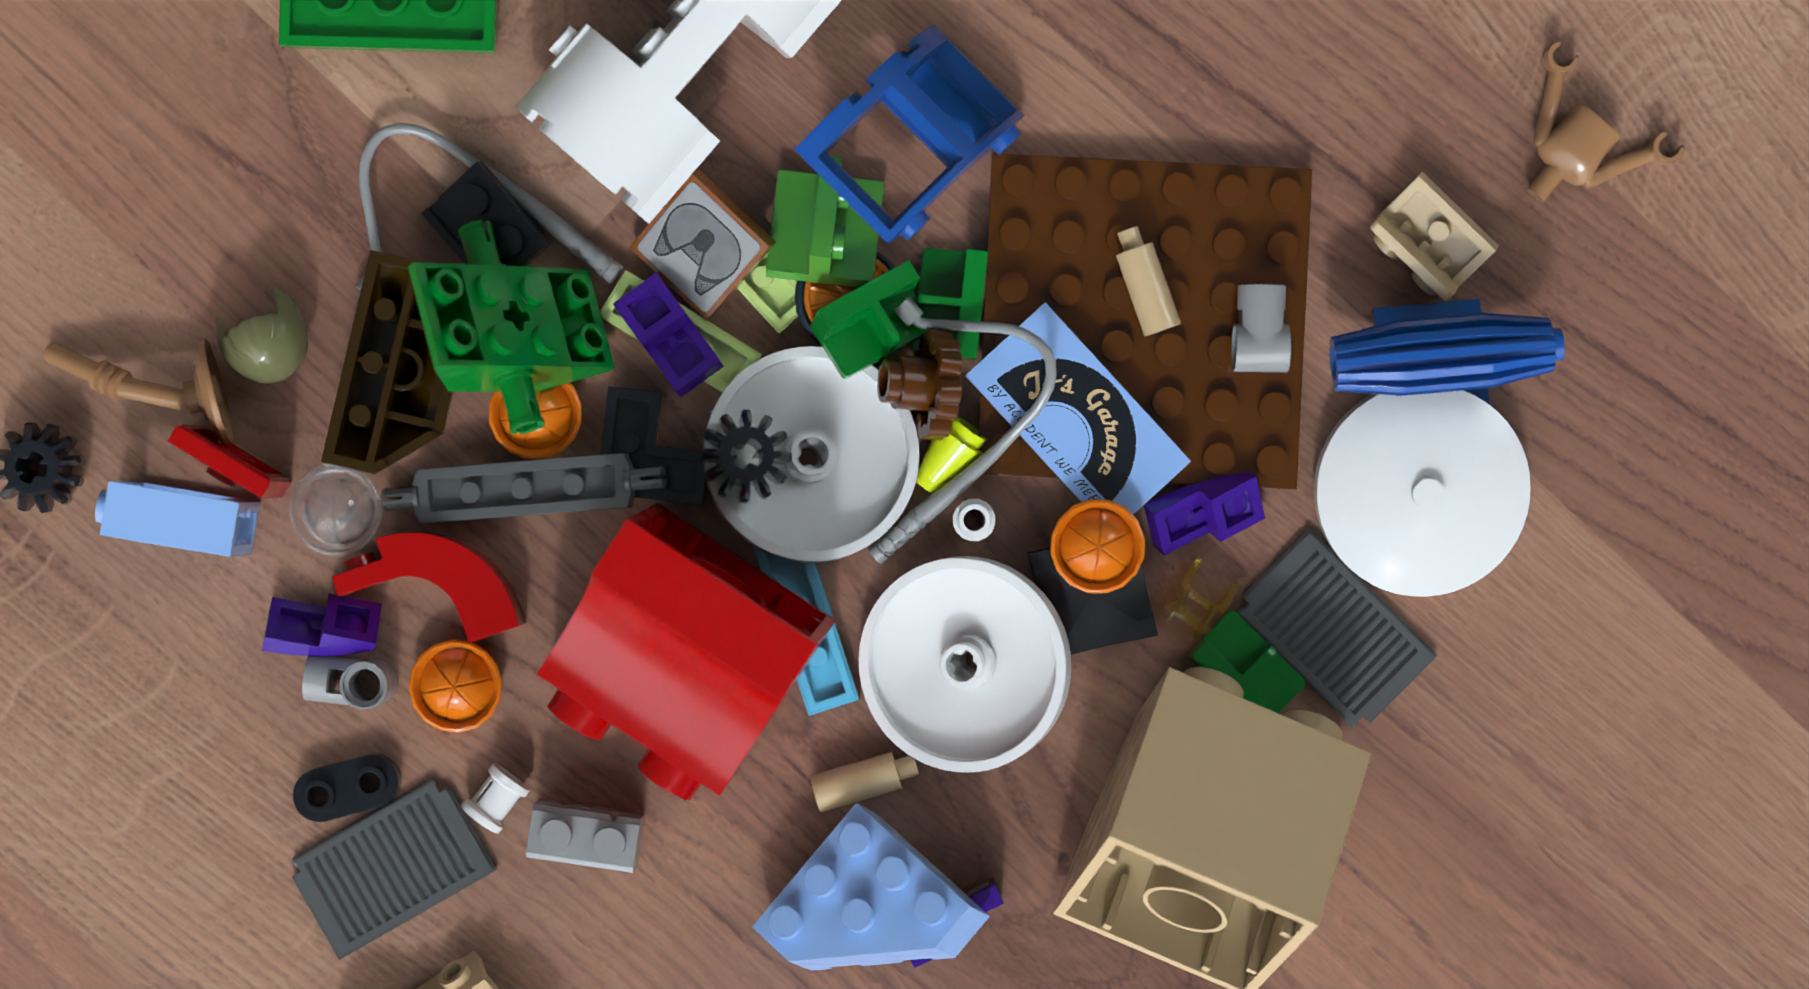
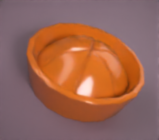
(562, 419)
(1097, 546)
(455, 685)

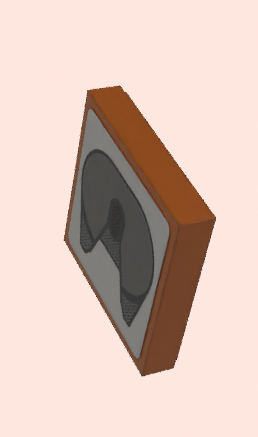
(702, 244)

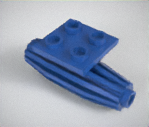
(1443, 350)

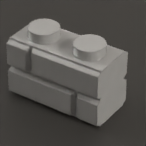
(585, 835)

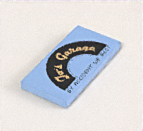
(1089, 427)

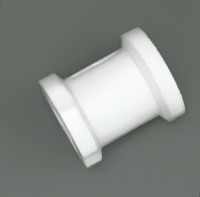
(495, 798)

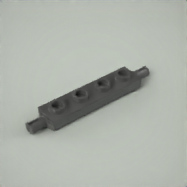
(524, 488)

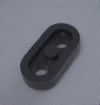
(346, 787)

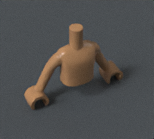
(1581, 140)

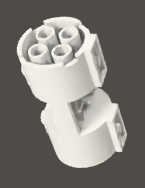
(624, 114)

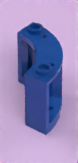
(941, 103)

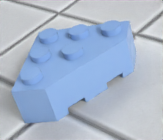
(868, 902)

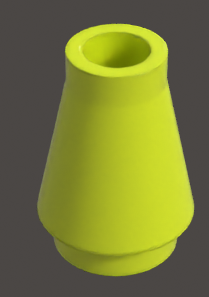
(949, 456)

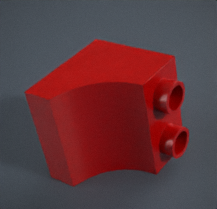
(680, 651)

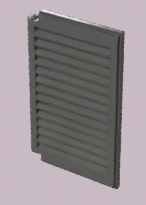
(1334, 630)
(390, 866)

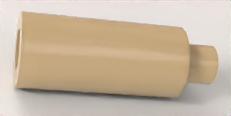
(1146, 283)
(861, 780)

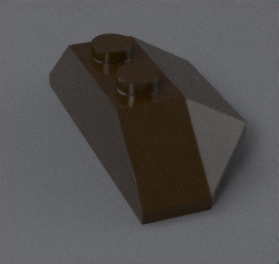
(388, 384)

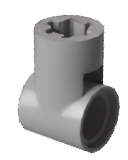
(1261, 338)
(321, 679)

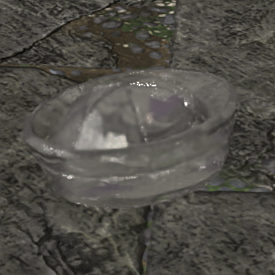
(335, 510)

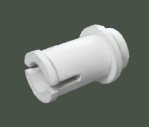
(988, 520)

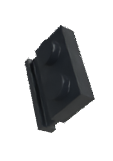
(483, 197)

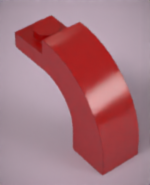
(466, 574)

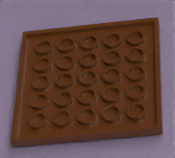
(1212, 230)

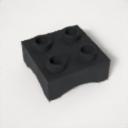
(1095, 618)

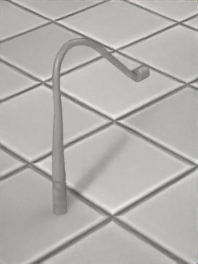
(547, 219)
(934, 504)

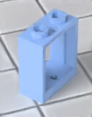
(177, 518)

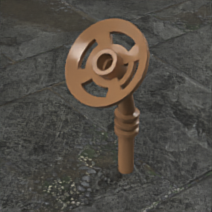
(201, 394)

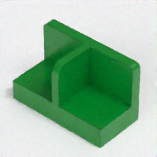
(953, 290)
(863, 323)
(1251, 661)

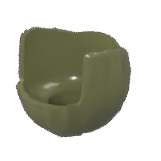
(267, 345)

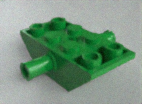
(509, 326)

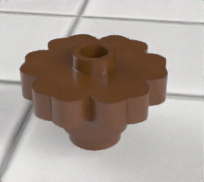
(925, 383)

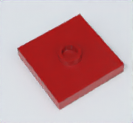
(229, 462)

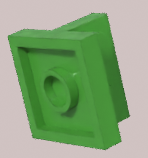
(820, 233)

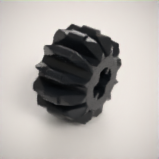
(751, 474)
(45, 488)

